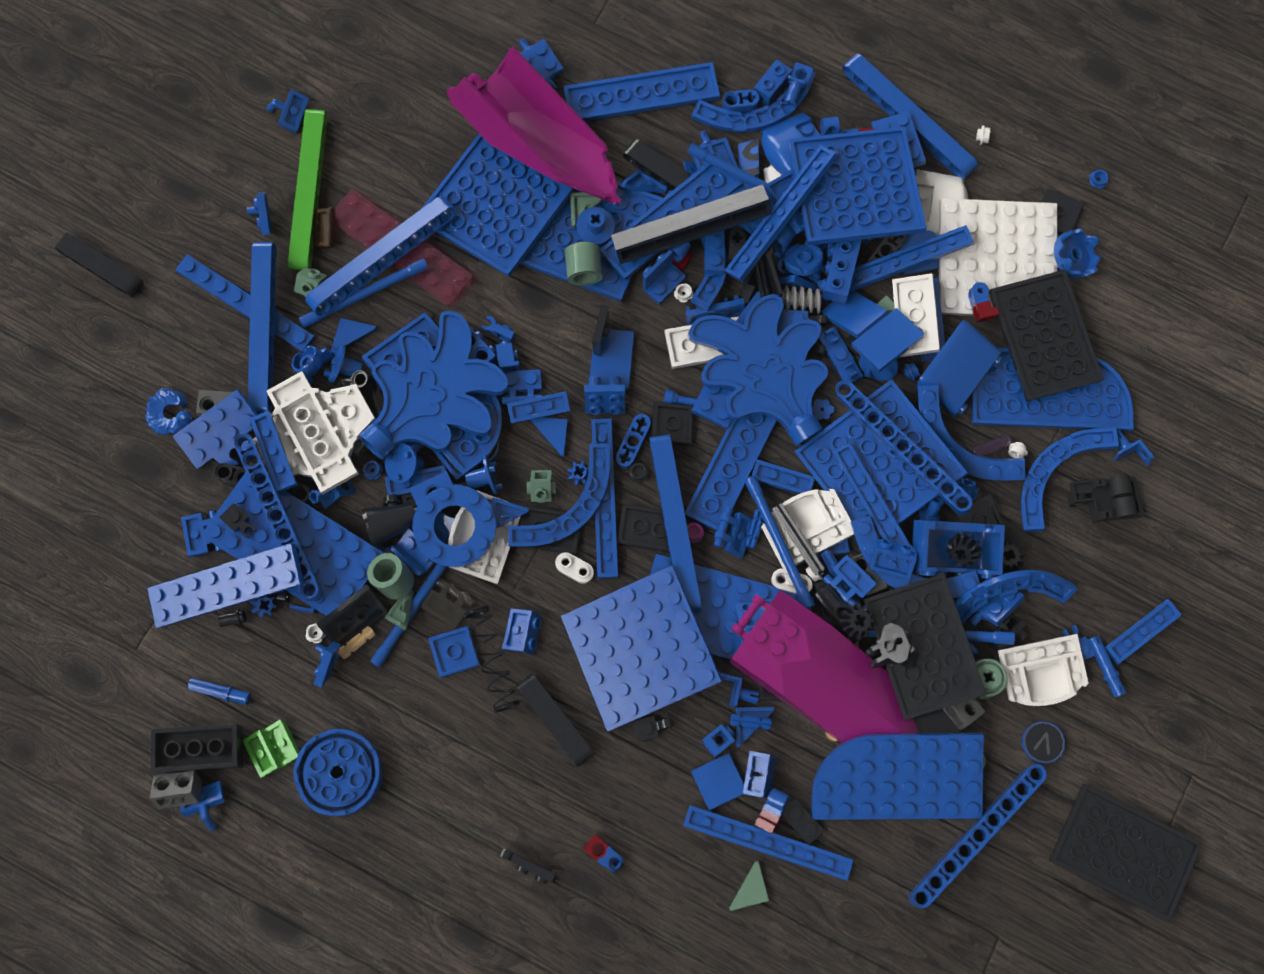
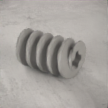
(801, 298)

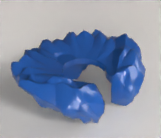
(155, 409)

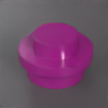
(695, 532)

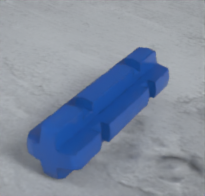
(755, 529)
(750, 721)

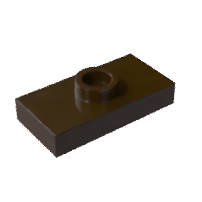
(324, 228)

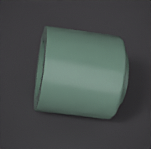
(583, 263)
(390, 576)
(998, 675)

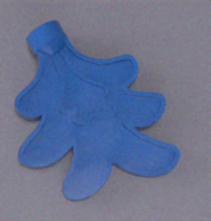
(764, 369)
(433, 390)

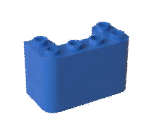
(931, 543)

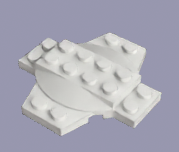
(319, 429)

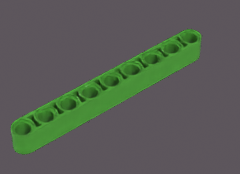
(307, 189)

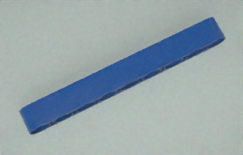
(894, 102)
(380, 256)
(262, 325)
(905, 456)
(274, 507)
(674, 517)
(987, 831)

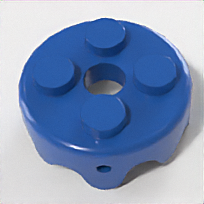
(1084, 250)

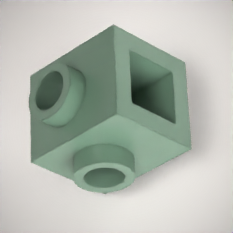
(308, 280)
(541, 486)

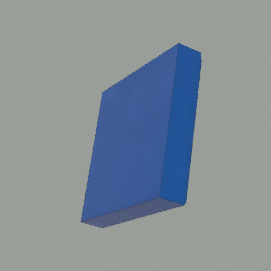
(454, 652)
(718, 781)

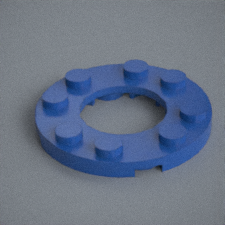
(462, 554)

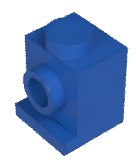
(507, 357)
(710, 743)

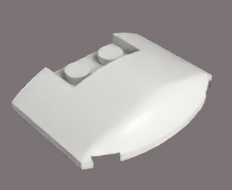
(934, 187)
(820, 520)
(492, 563)
(1044, 671)

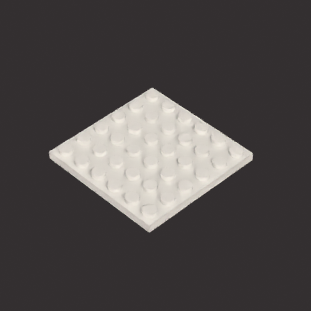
(1009, 246)

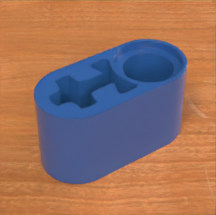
(748, 98)

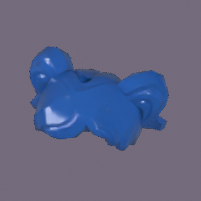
(310, 361)

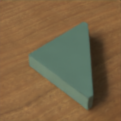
(579, 202)
(400, 611)
(751, 891)

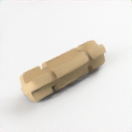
(356, 642)

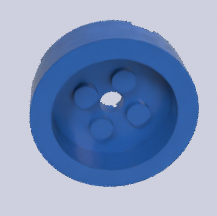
(360, 776)

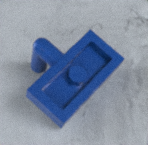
(291, 110)
(262, 208)
(329, 656)
(210, 796)

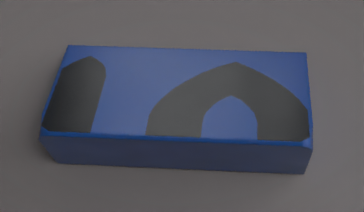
(749, 157)

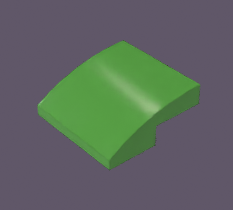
(271, 748)

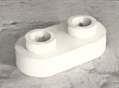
(573, 568)
(788, 585)

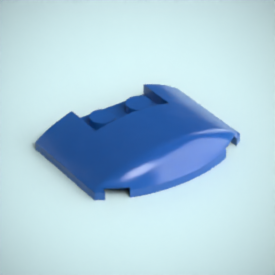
(776, 140)

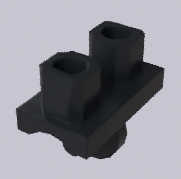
(1010, 626)

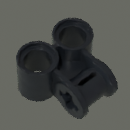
(357, 378)

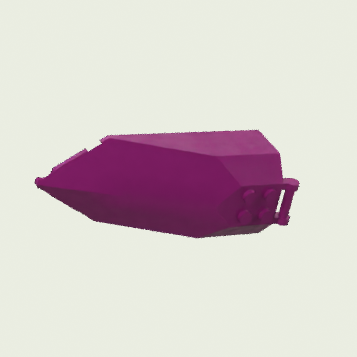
(536, 126)
(817, 671)

